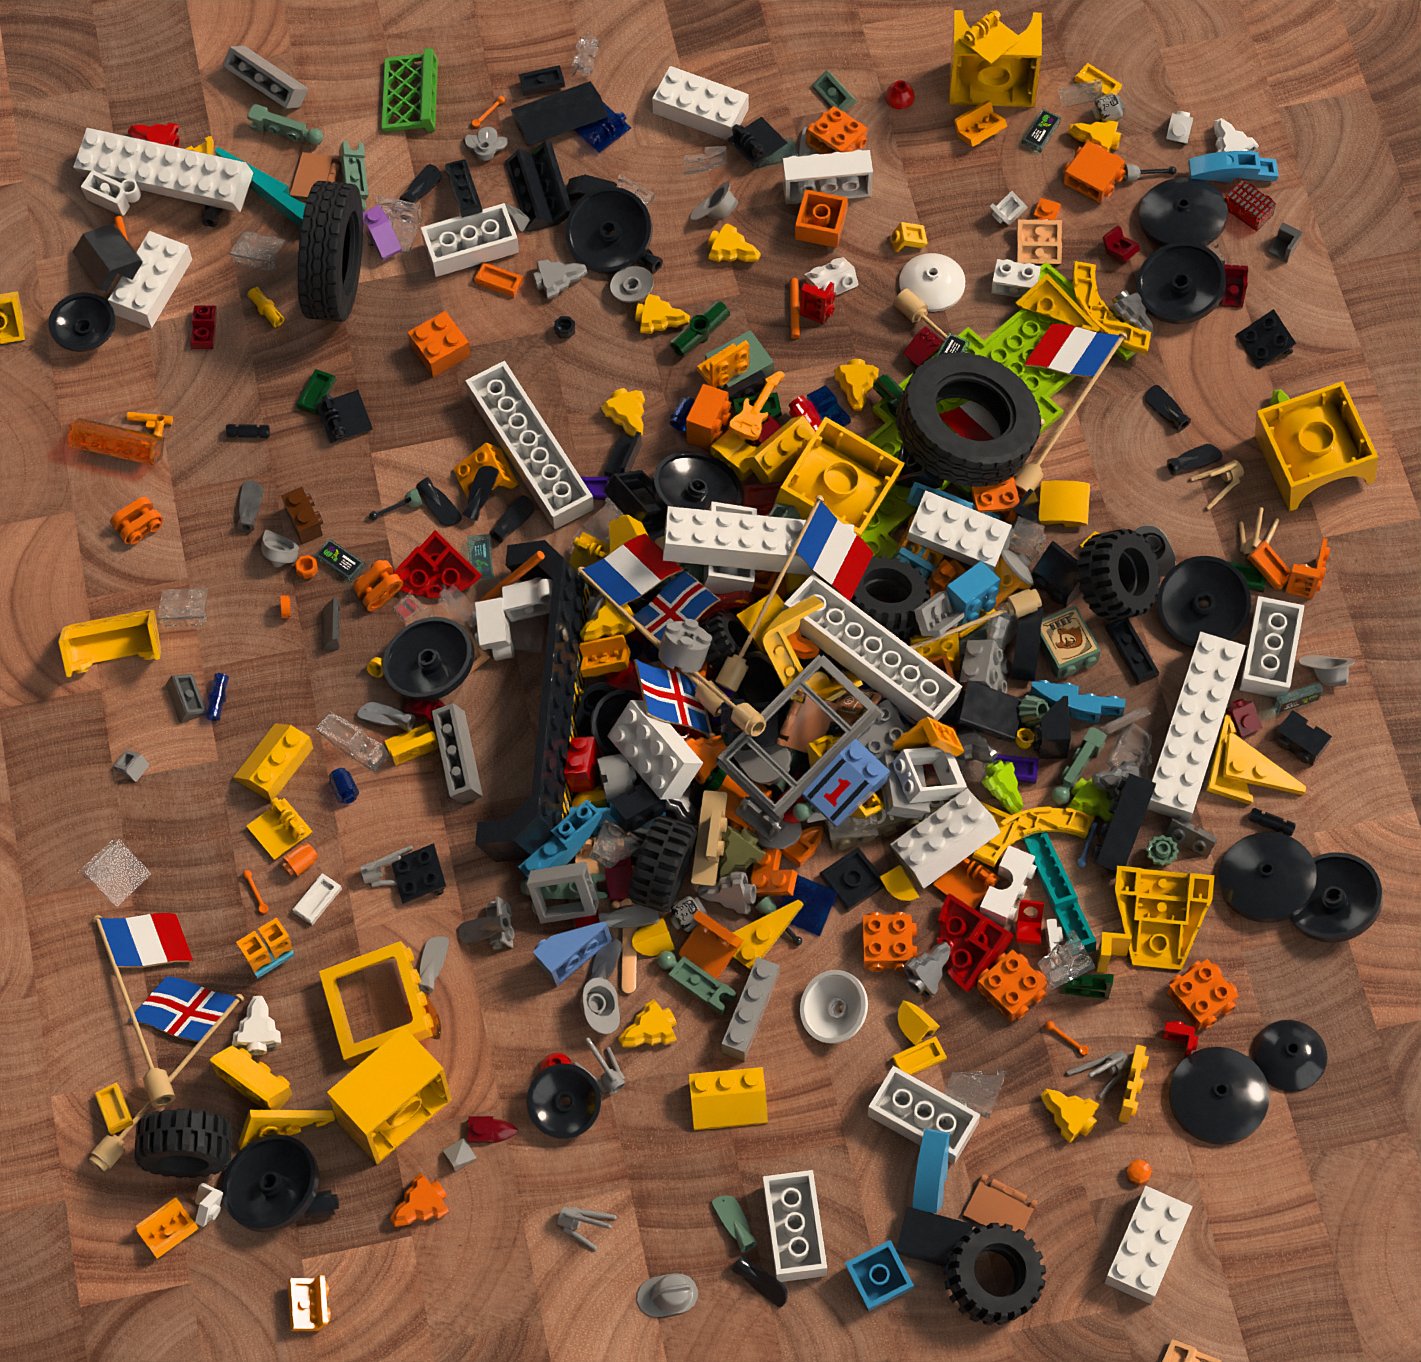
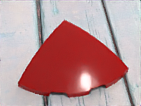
(435, 568)
(973, 941)

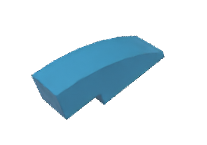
(931, 1171)

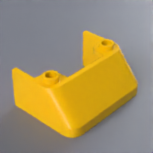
(109, 639)
(784, 658)

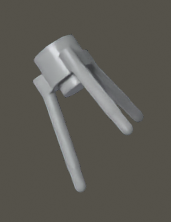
(372, 871)
(1114, 1063)
(612, 1079)
(573, 1217)

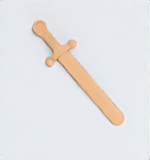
(629, 954)

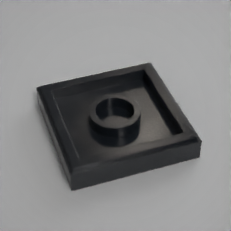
(853, 879)

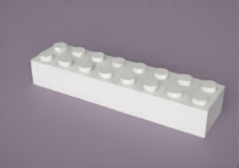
(165, 169)
(529, 445)
(733, 540)
(874, 653)
(1195, 726)

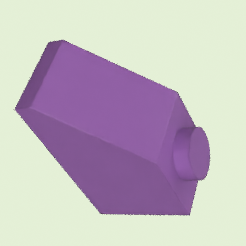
(380, 232)

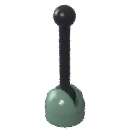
(411, 499)
(768, 906)

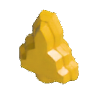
(1097, 133)
(731, 245)
(658, 315)
(856, 381)
(626, 410)
(607, 622)
(650, 1027)
(1070, 1113)

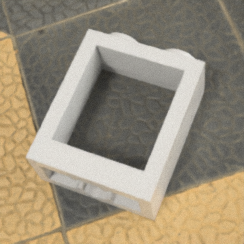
(951, 781)

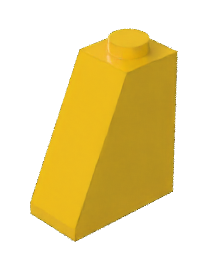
(623, 530)

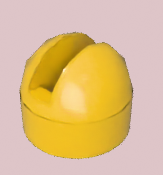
(373, 665)
(1022, 735)

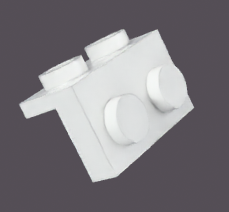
(838, 272)

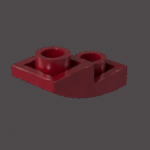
(203, 327)

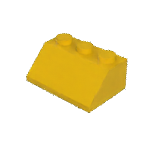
(11, 318)
(778, 454)
(274, 760)
(251, 1079)
(728, 1098)

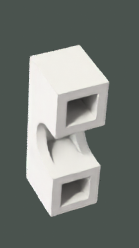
(1000, 904)

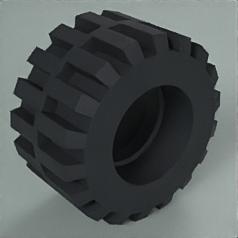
(727, 637)

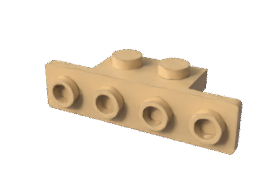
(709, 838)

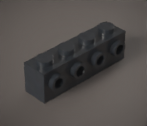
(1124, 823)

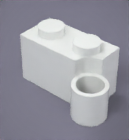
(110, 193)
(527, 598)
(493, 628)

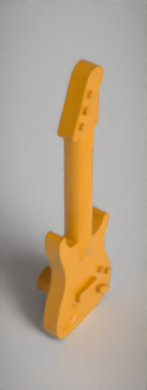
(748, 422)

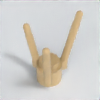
(1228, 472)
(1251, 544)

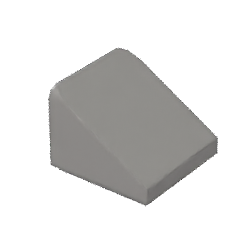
(131, 765)

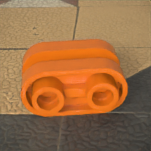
(136, 520)
(377, 585)

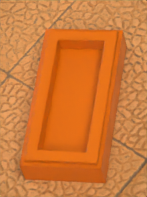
(498, 279)
(1270, 565)

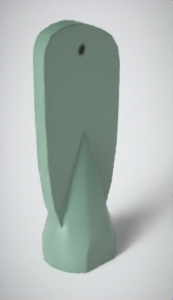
(734, 1221)

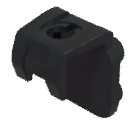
(731, 731)

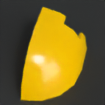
(596, 797)
(900, 884)
(653, 939)
(915, 1022)

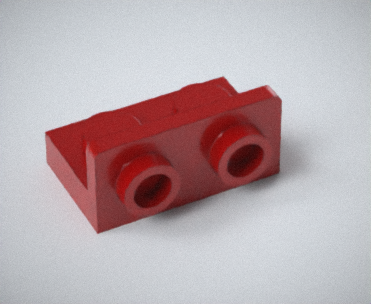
(817, 303)

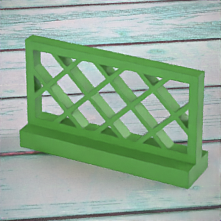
(427, 92)

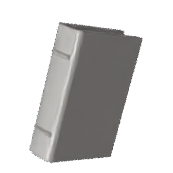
(894, 797)

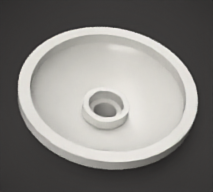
(937, 290)
(822, 1004)

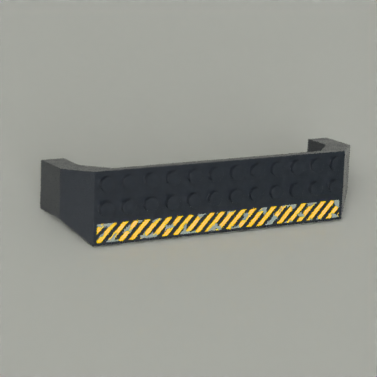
(562, 682)

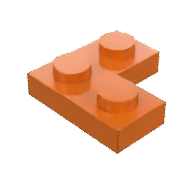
(771, 880)

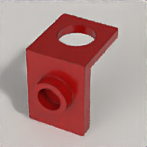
(1029, 926)

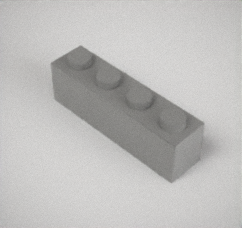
(265, 76)
(457, 753)
(750, 1009)

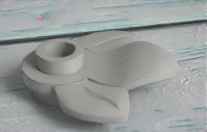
(486, 143)

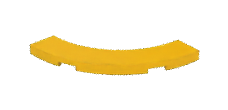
(1091, 303)
(1032, 822)

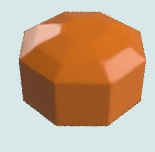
(306, 567)
(1138, 1172)

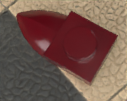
(489, 1130)

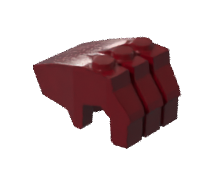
(1235, 285)
(923, 346)

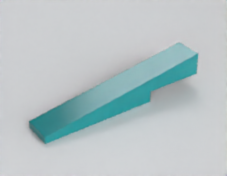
(272, 191)
(1059, 889)

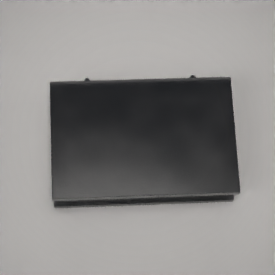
(987, 711)
(929, 1236)

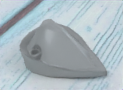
(278, 549)

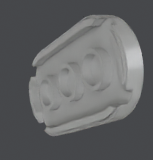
(758, 769)

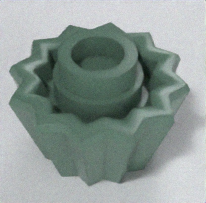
(1032, 710)
(1162, 851)

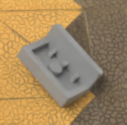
(937, 616)

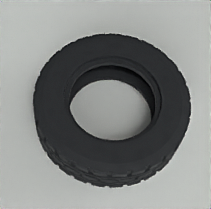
(330, 251)
(951, 455)

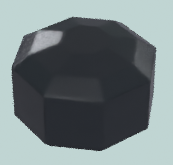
(564, 327)

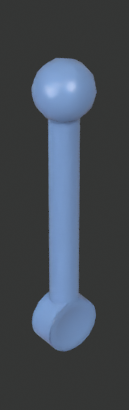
(1082, 861)

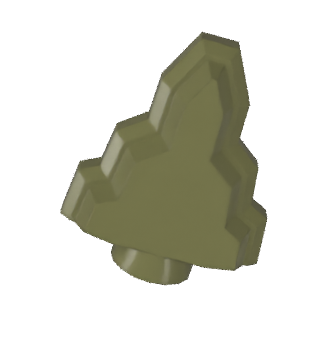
(739, 851)

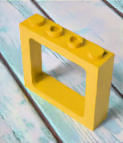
(421, 1023)

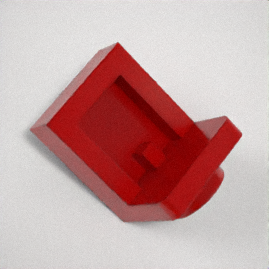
(1182, 1033)

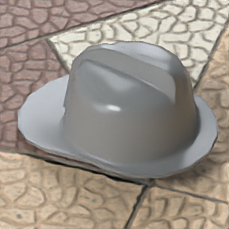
(716, 205)
(1160, 546)
(1328, 669)
(600, 1005)
(667, 1295)

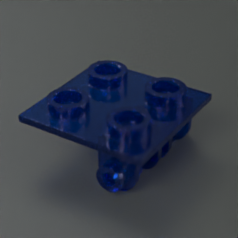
(606, 131)
(817, 904)

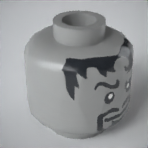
(1108, 108)
(684, 911)

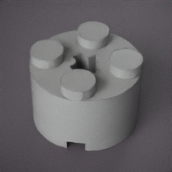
(684, 645)
(616, 776)

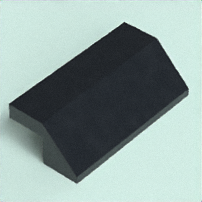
(559, 113)
(539, 187)
(105, 254)

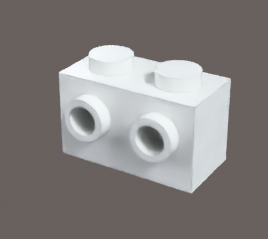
(1014, 278)

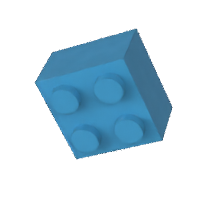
(974, 592)
(879, 1275)

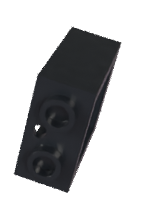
(641, 504)

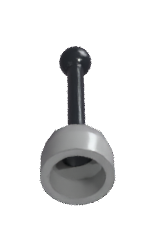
(1133, 172)

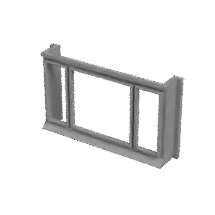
(777, 810)

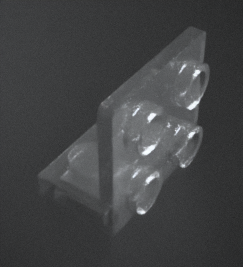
(404, 218)
(115, 871)

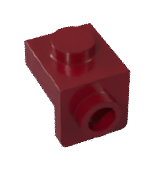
(1118, 245)
(423, 709)
(1244, 717)

